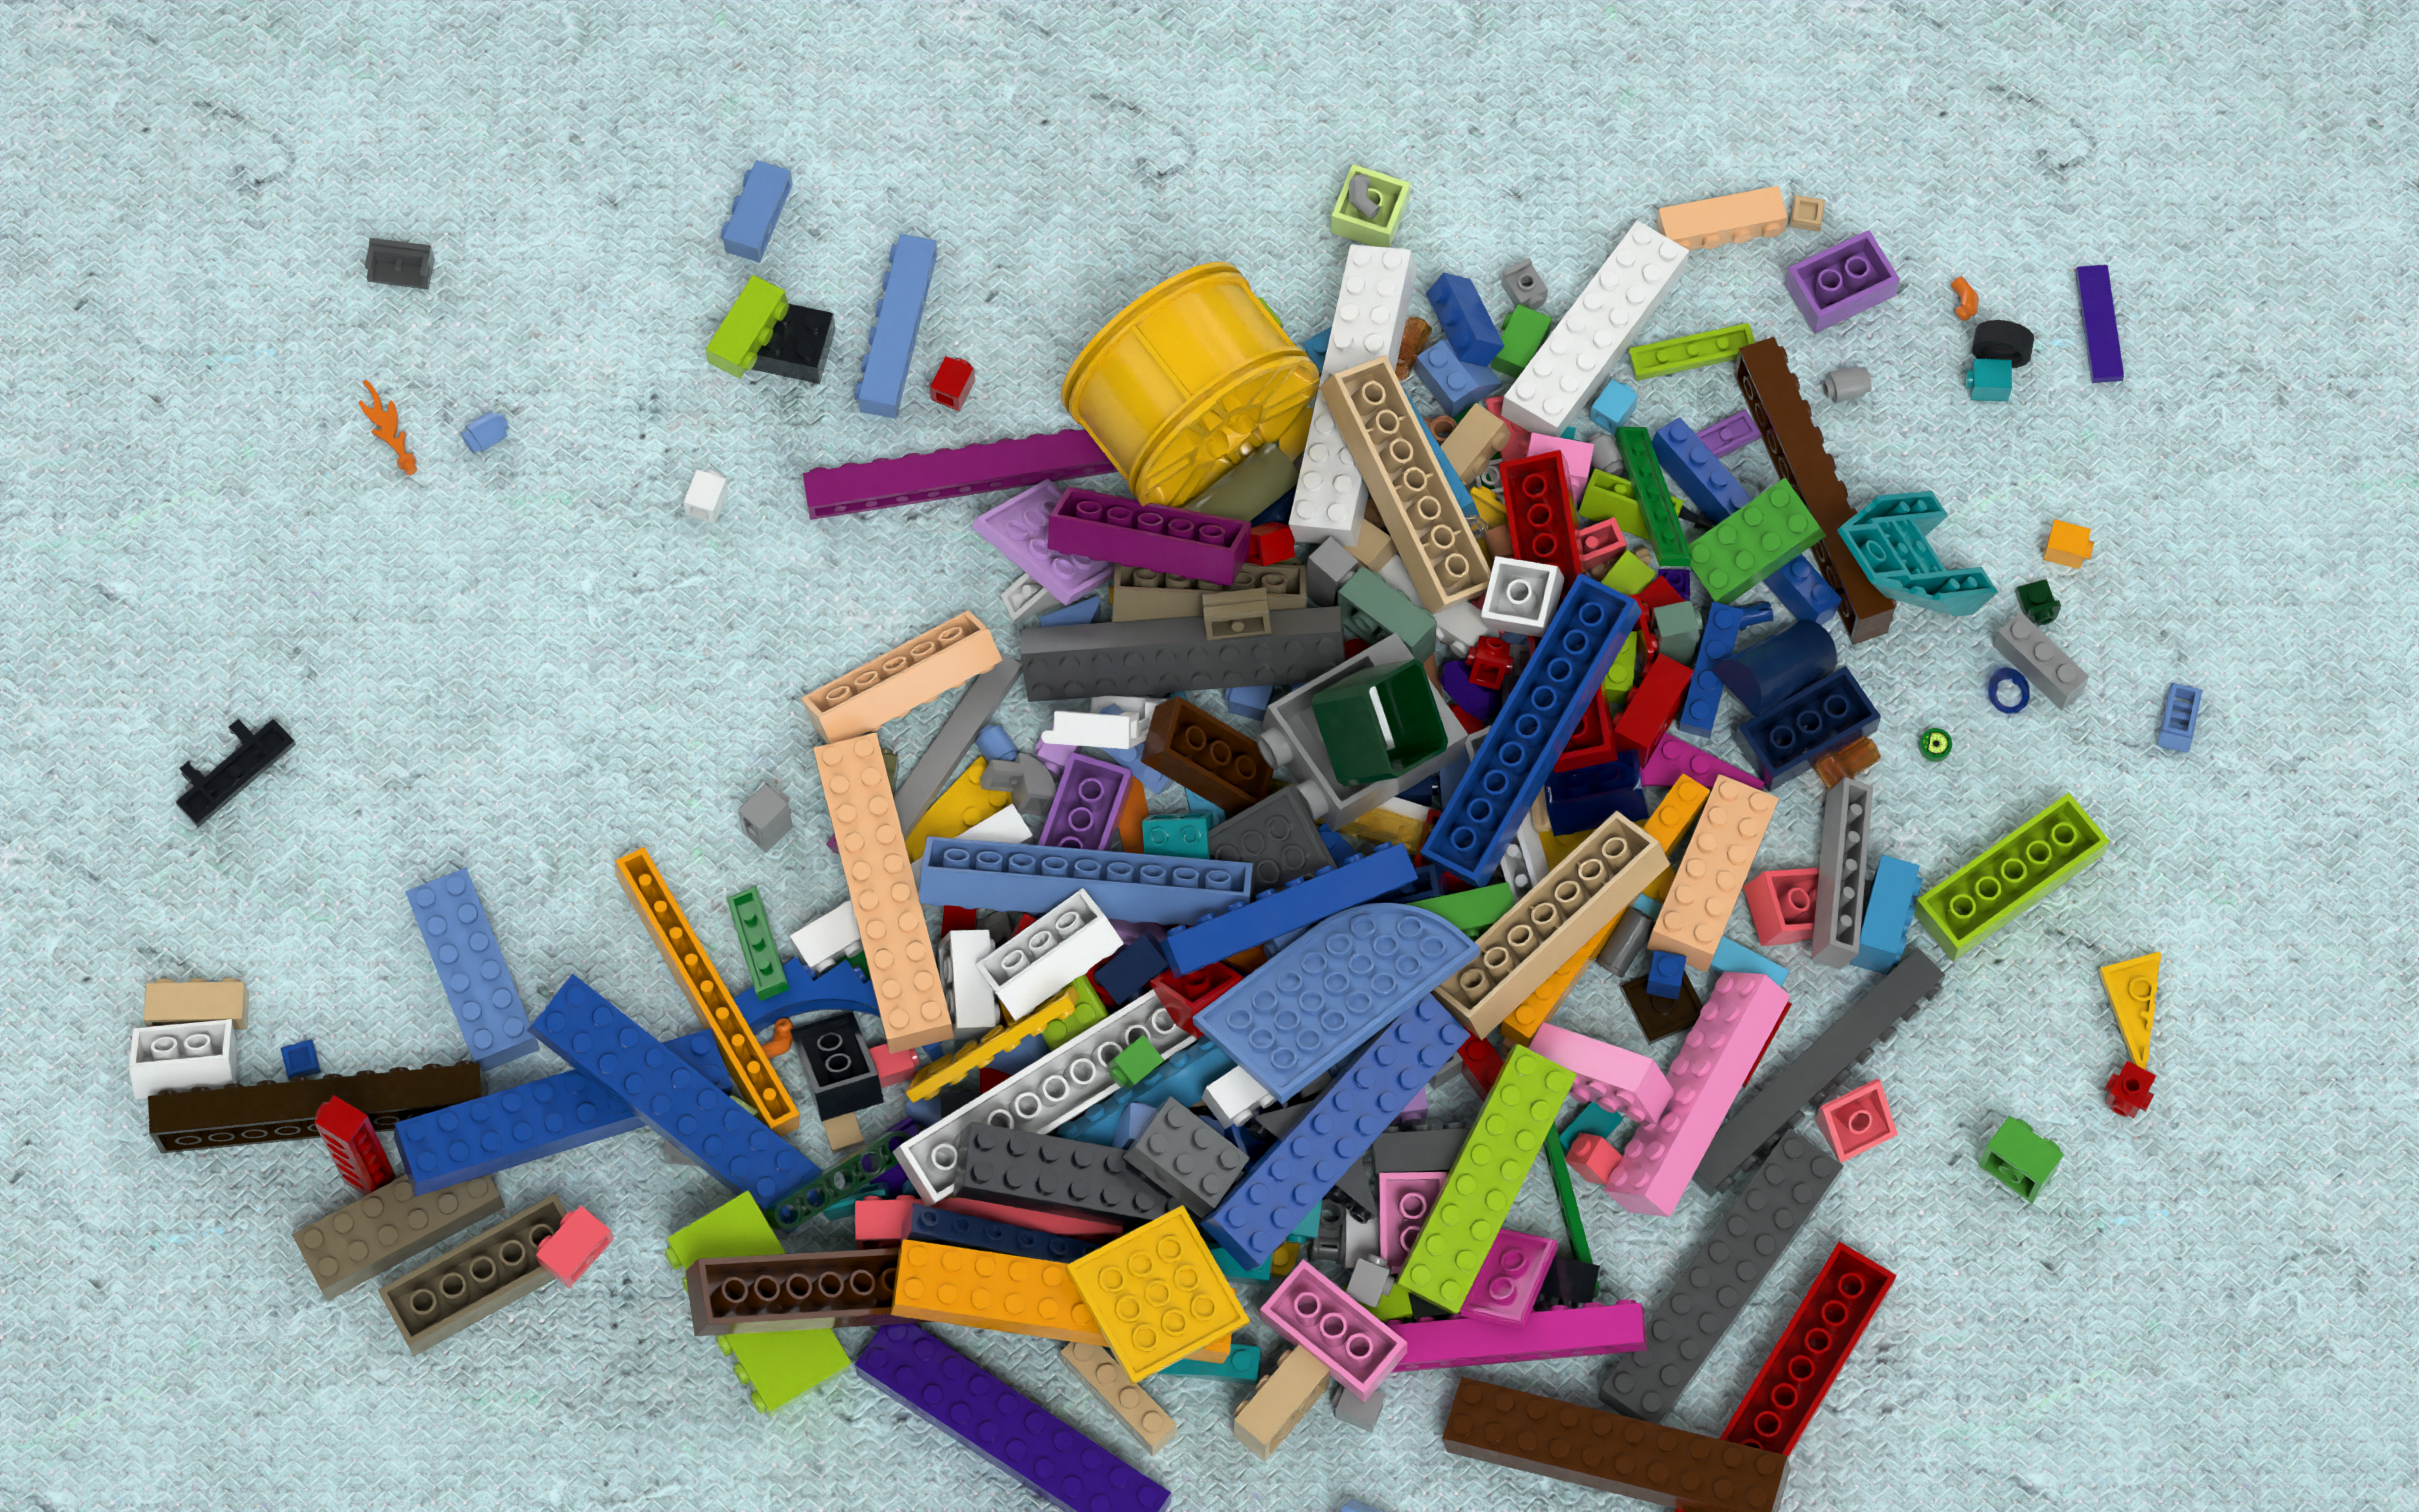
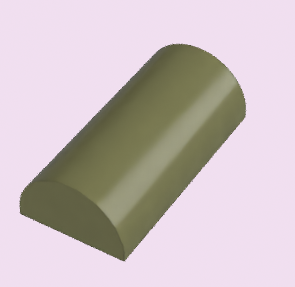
(1249, 486)

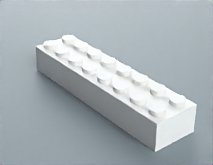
(1595, 332)

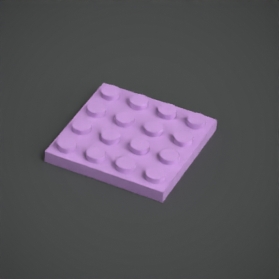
(1021, 534)

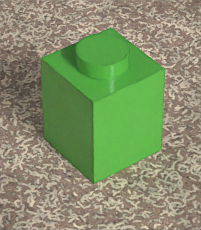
(1134, 1063)

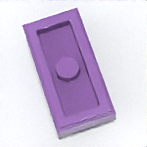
(1730, 434)

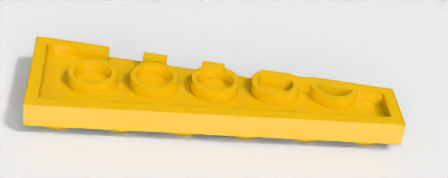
(957, 810)
(953, 1069)

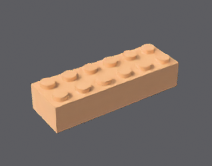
(902, 679)
(1713, 872)

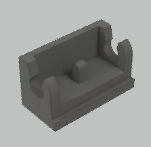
(399, 263)

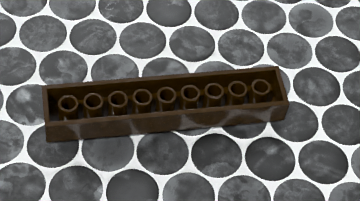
(288, 1109)

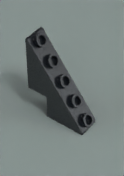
(1350, 1190)

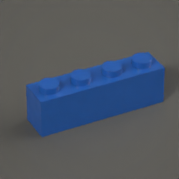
(1705, 686)

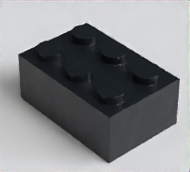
(798, 345)

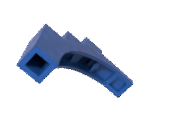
(836, 990)

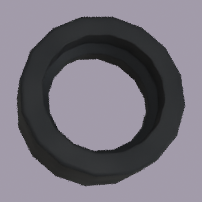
(2003, 341)

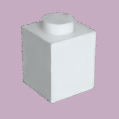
(706, 496)

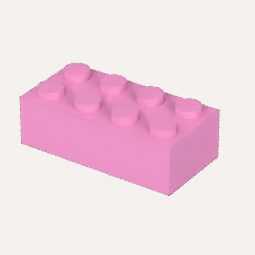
(1606, 1073)
(1334, 1330)

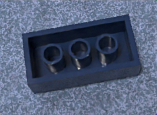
(1807, 727)

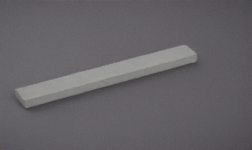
(954, 742)

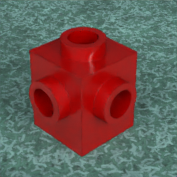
(1489, 662)
(2130, 1090)

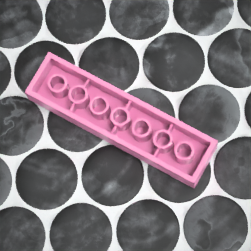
(1704, 1084)

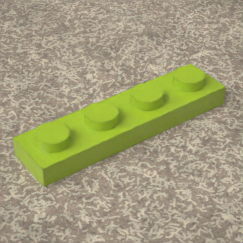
(1689, 351)

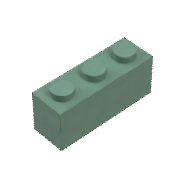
(1676, 631)

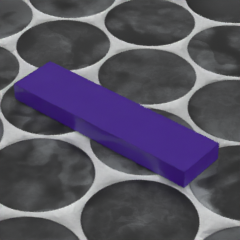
(2099, 323)

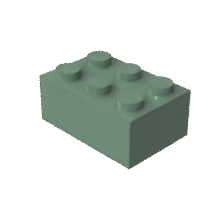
(1377, 611)

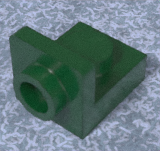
(2038, 602)

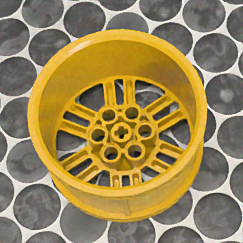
(1188, 384)

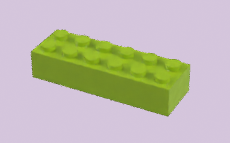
(2011, 877)

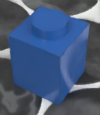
(1666, 974)

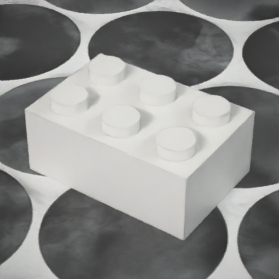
(964, 987)
(182, 1057)

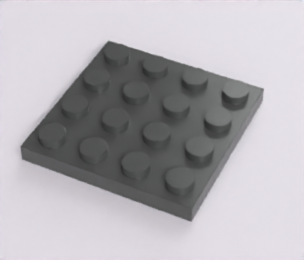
(1275, 838)

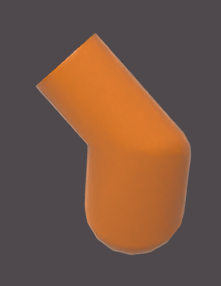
(1969, 299)
(781, 1039)

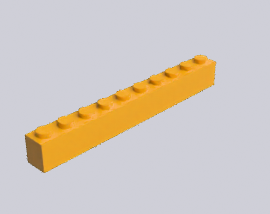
(1668, 827)
(706, 991)

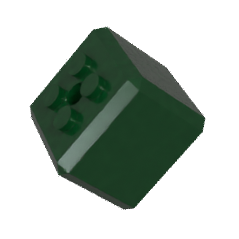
(1379, 722)

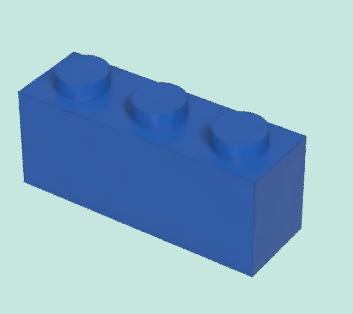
(1464, 319)

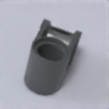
(1331, 1236)

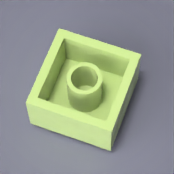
(1388, 193)

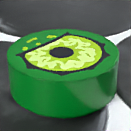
(1935, 745)

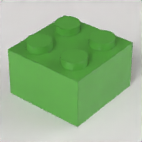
(2021, 1158)

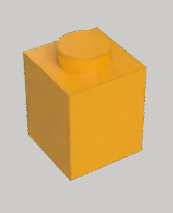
(2068, 544)

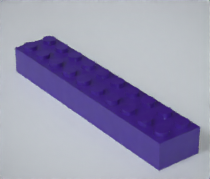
(1003, 1425)

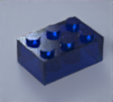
(1591, 794)

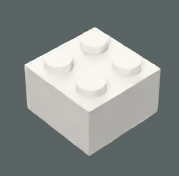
(1522, 596)

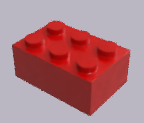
(1652, 706)

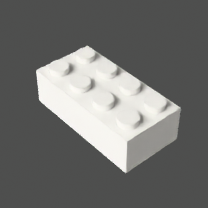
(1049, 954)

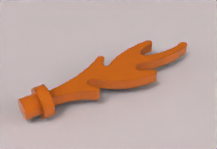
(389, 424)

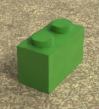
(1522, 338)

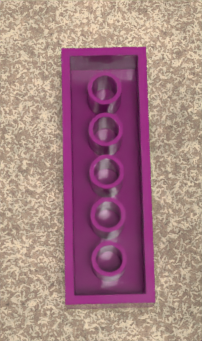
(1149, 536)

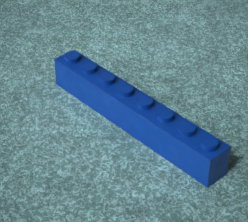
(1720, 495)
(1287, 910)

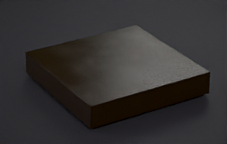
(1660, 1015)

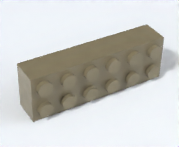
(1152, 595)
(389, 1229)
(473, 1278)

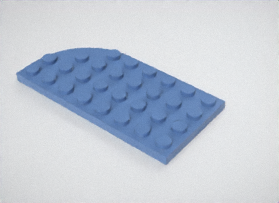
(1333, 991)

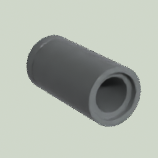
(1625, 941)

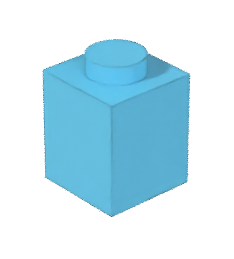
(1614, 406)

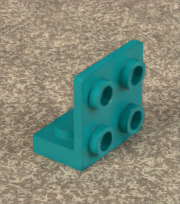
(1177, 835)

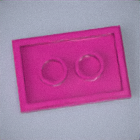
(1510, 1279)

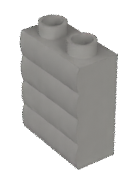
(1294, 740)

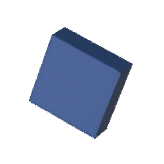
(300, 1059)

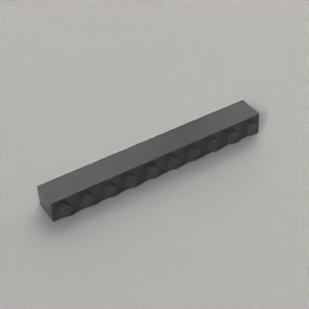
(1817, 1070)

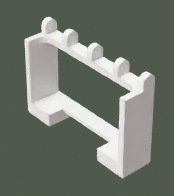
(1105, 730)

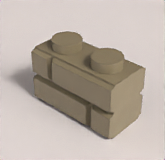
(1236, 614)

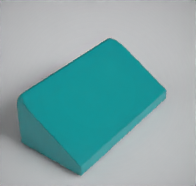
(1591, 1121)
(846, 1206)

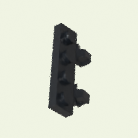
(252, 757)

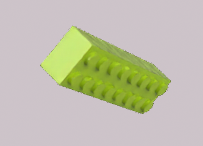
(1485, 1179)

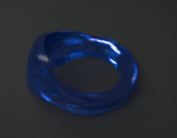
(2016, 678)

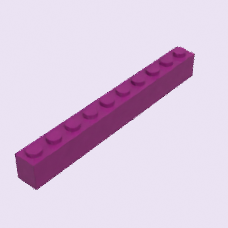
(953, 473)

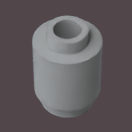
(1847, 384)
(1606, 454)

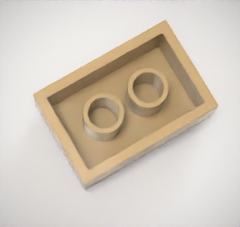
(1280, 1401)

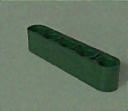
(824, 1183)

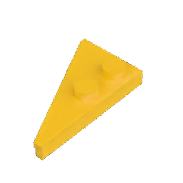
(2132, 994)

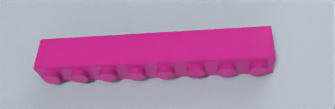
(1546, 1335)

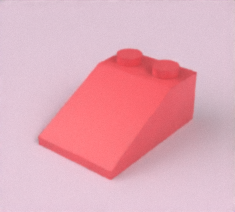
(1783, 905)

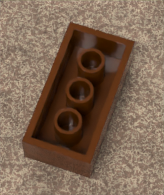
(1206, 756)

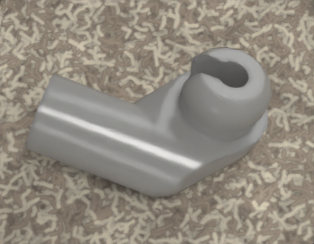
(1359, 196)

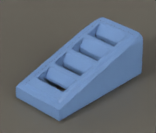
(2173, 735)

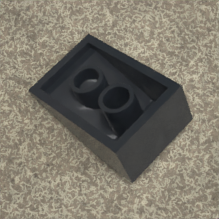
(837, 1066)

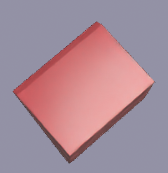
(1856, 1121)

